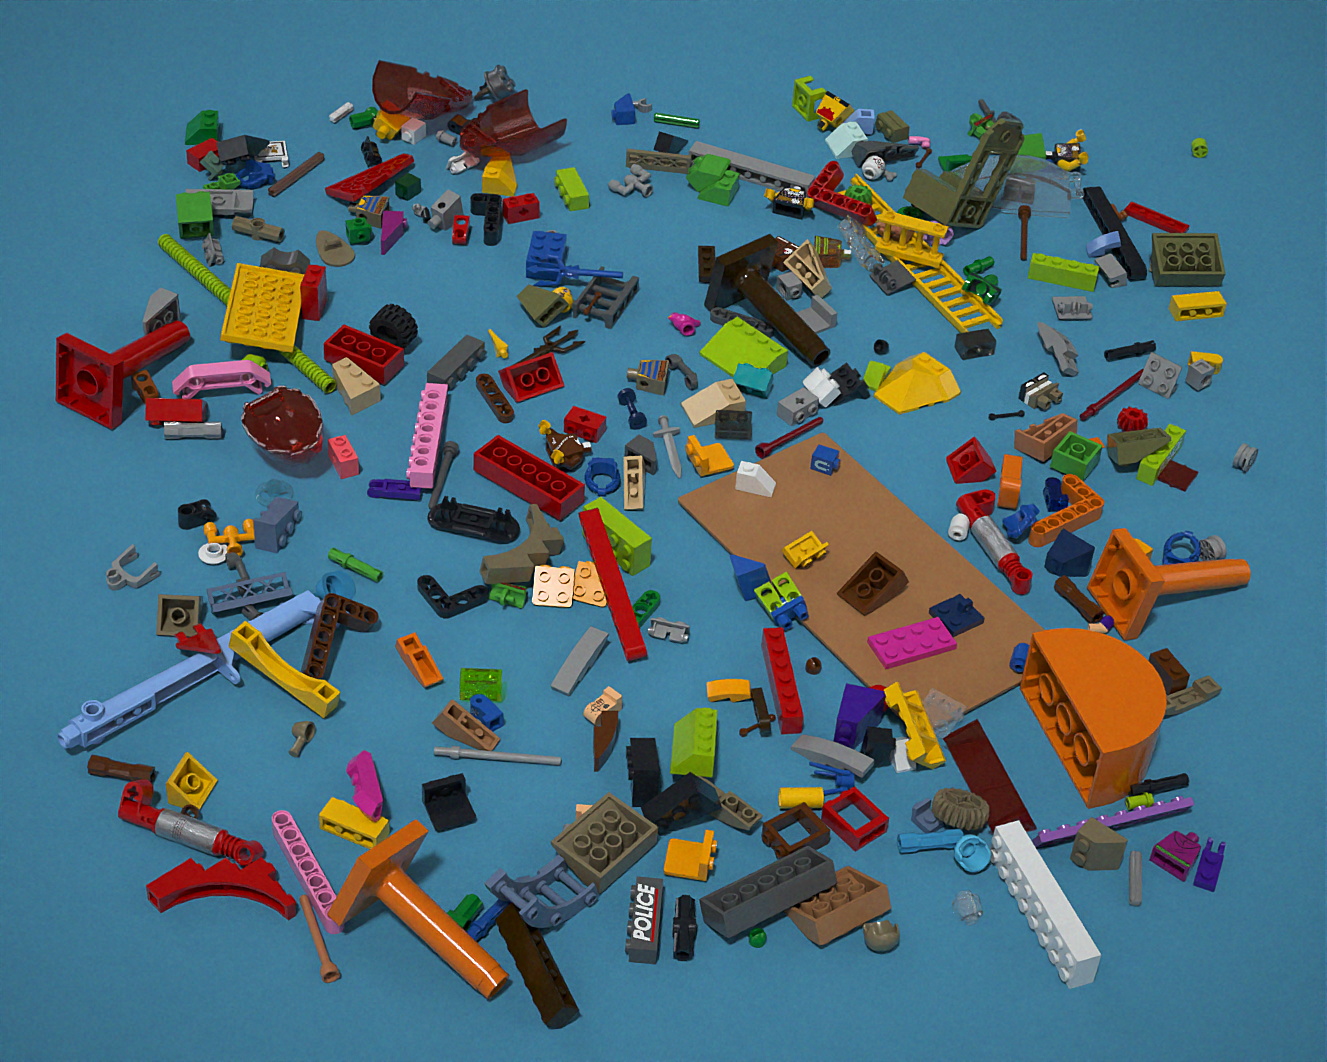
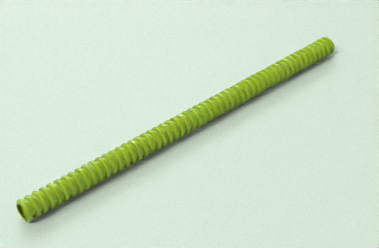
(222, 292)

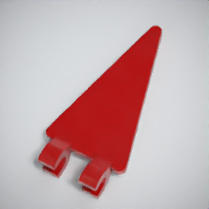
(202, 642)

